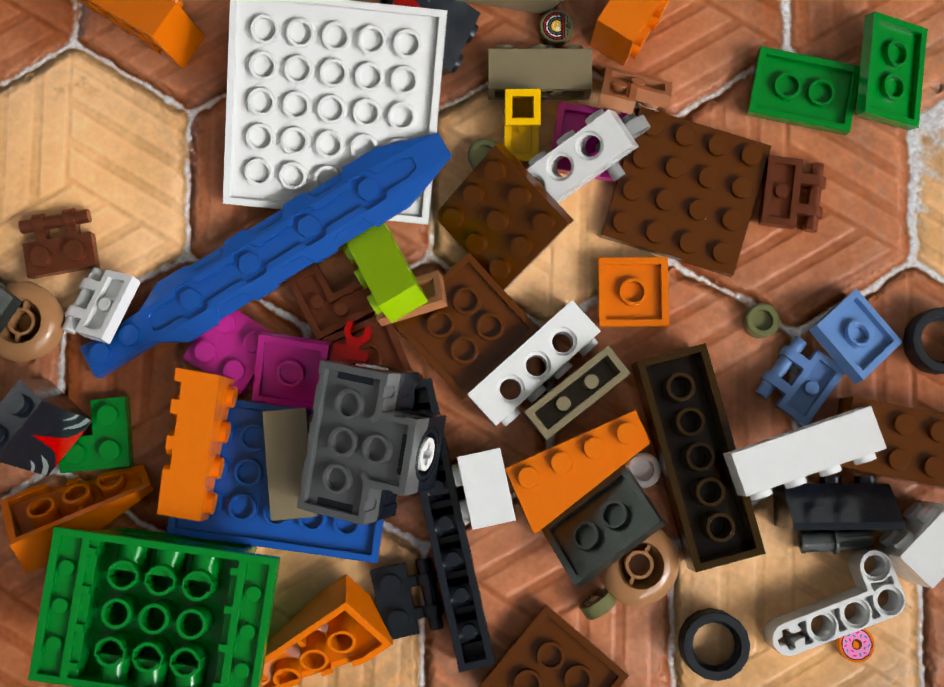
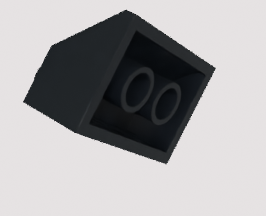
(837, 505)

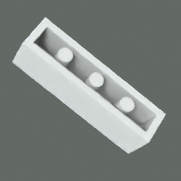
(805, 451)

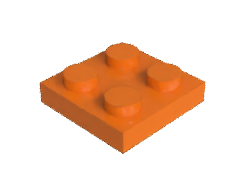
(632, 292)

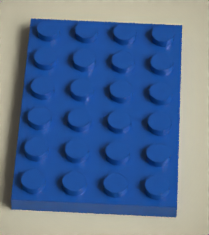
(244, 505)

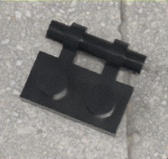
(396, 601)

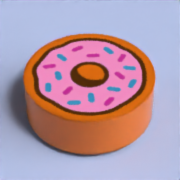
(856, 646)

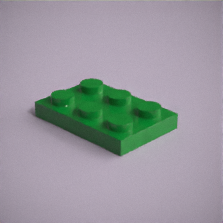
(891, 71)
(803, 91)

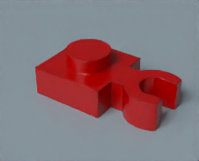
(353, 345)

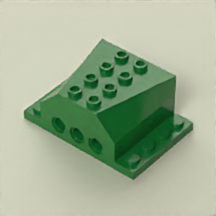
(152, 611)

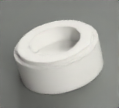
(645, 469)

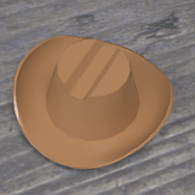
(34, 326)
(644, 572)

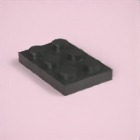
(602, 526)

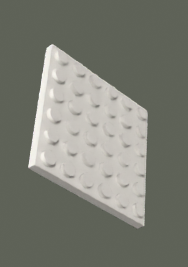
(323, 88)

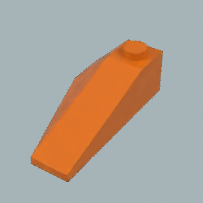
(78, 504)
(328, 632)

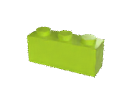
(385, 273)

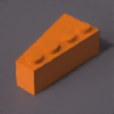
(155, 22)
(196, 444)
(567, 471)

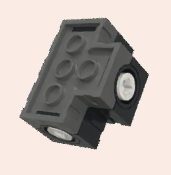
(367, 442)

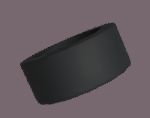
(913, 344)
(741, 647)

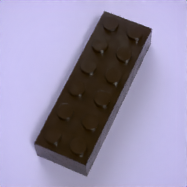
(689, 443)

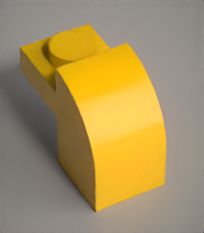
(522, 122)

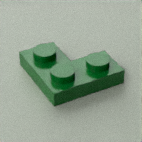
(111, 439)

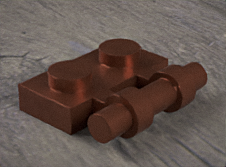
(781, 193)
(61, 254)

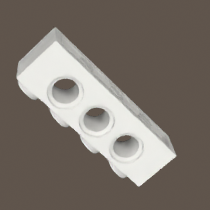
(614, 145)
(569, 322)

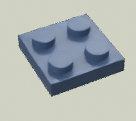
(855, 336)

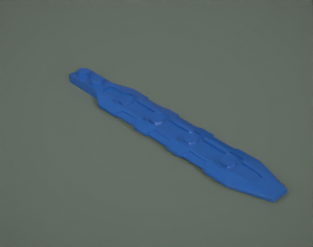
(272, 251)

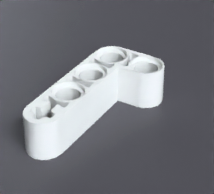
(832, 608)

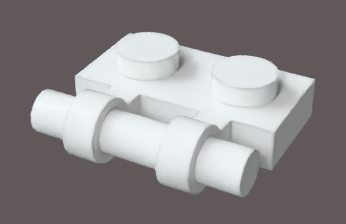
(100, 304)

